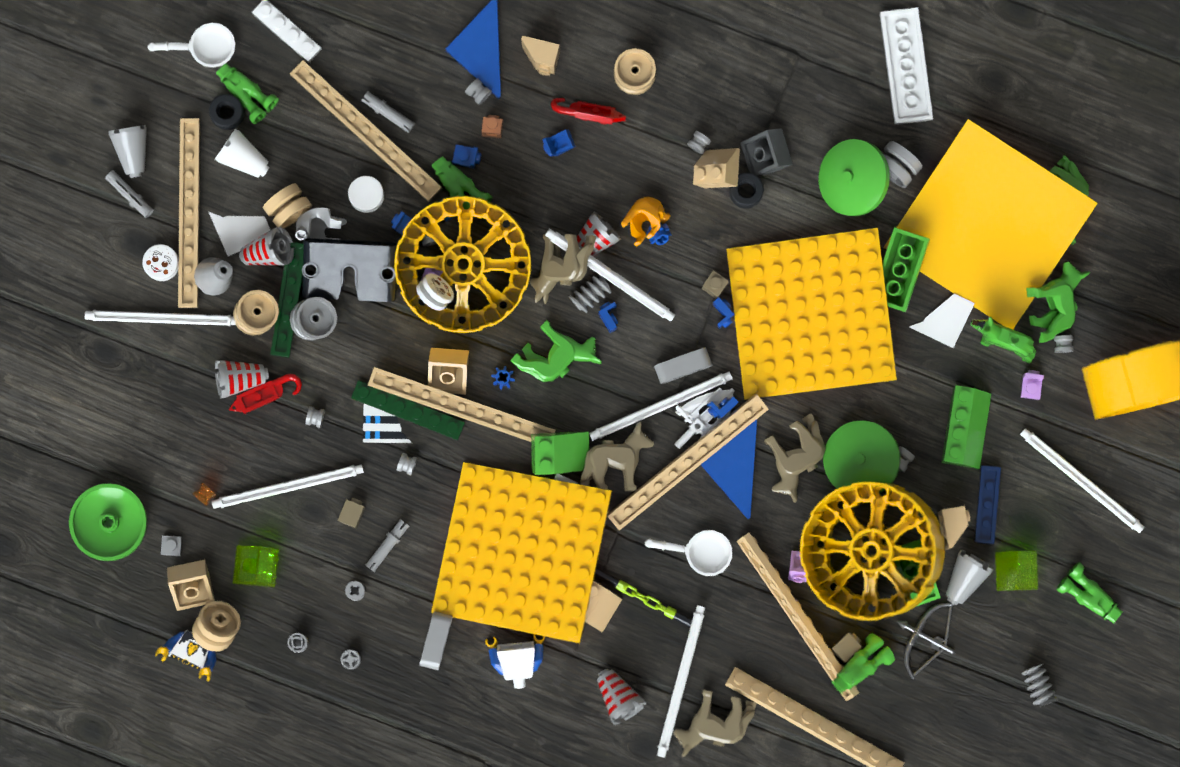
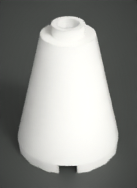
(242, 155)

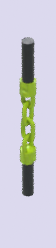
(622, 587)

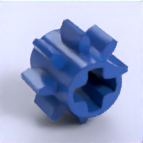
(661, 235)
(504, 372)

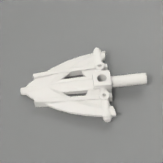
(699, 422)

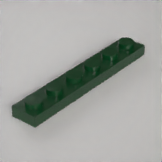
(288, 299)
(408, 410)

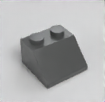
(766, 152)

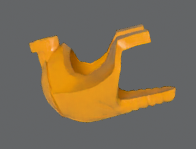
(645, 210)

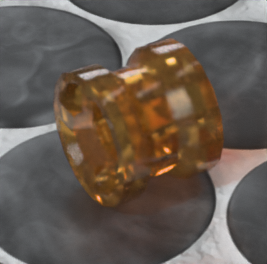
(204, 494)

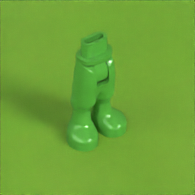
(244, 89)
(456, 181)
(1092, 597)
(860, 667)

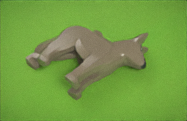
(562, 269)
(617, 456)
(796, 461)
(708, 726)

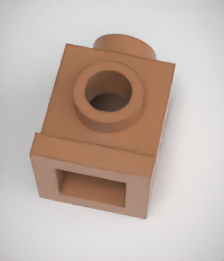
(492, 126)

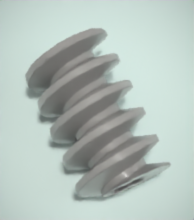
(590, 293)
(1039, 686)

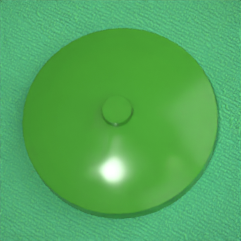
(854, 177)
(861, 454)
(108, 522)

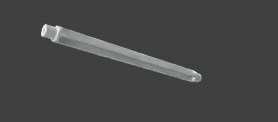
(616, 279)
(159, 317)
(660, 406)
(1082, 480)
(287, 486)
(681, 681)

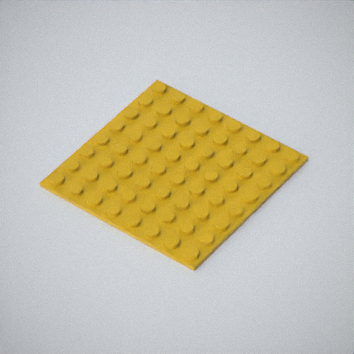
(994, 223)
(811, 314)
(521, 552)

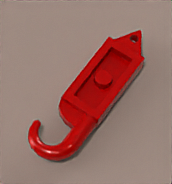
(589, 111)
(264, 394)

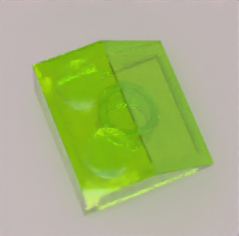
(255, 566)
(1016, 571)

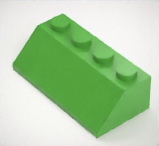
(902, 266)
(966, 427)

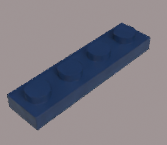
(987, 505)

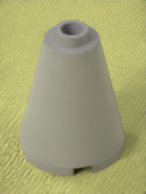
(130, 148)
(213, 276)
(966, 577)

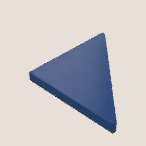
(478, 48)
(734, 468)

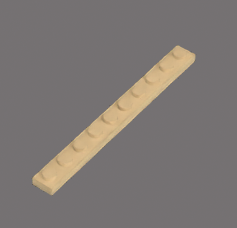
(366, 131)
(188, 212)
(455, 405)
(687, 461)
(793, 610)
(810, 721)

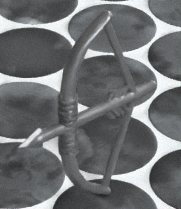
(935, 642)

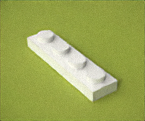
(286, 30)

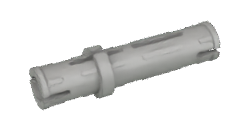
(387, 111)
(144, 209)
(387, 545)

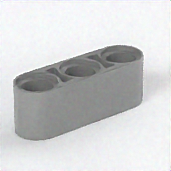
(683, 365)
(436, 640)

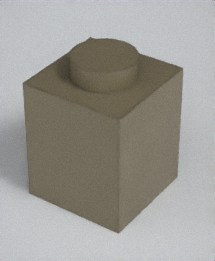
(715, 284)
(352, 513)
(846, 647)

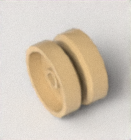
(634, 82)
(287, 206)
(244, 312)
(216, 626)

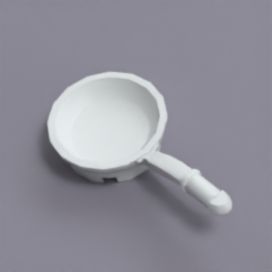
(209, 45)
(706, 552)

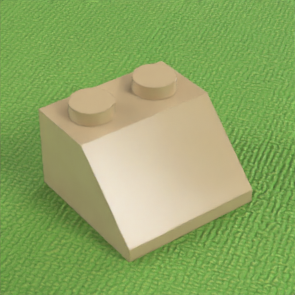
(542, 54)
(717, 168)
(448, 370)
(953, 523)
(190, 585)
(601, 606)

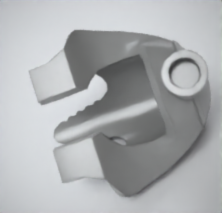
(315, 221)

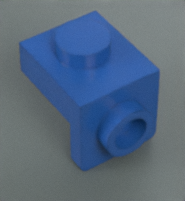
(558, 143)
(724, 309)

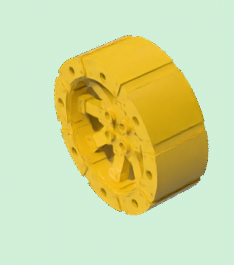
(475, 319)
(1134, 380)
(817, 560)

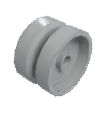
(901, 164)
(324, 315)

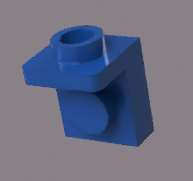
(466, 156)
(400, 222)
(609, 320)
(725, 406)

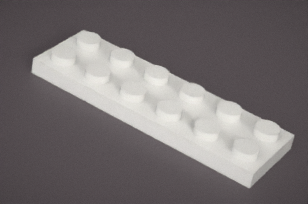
(906, 66)

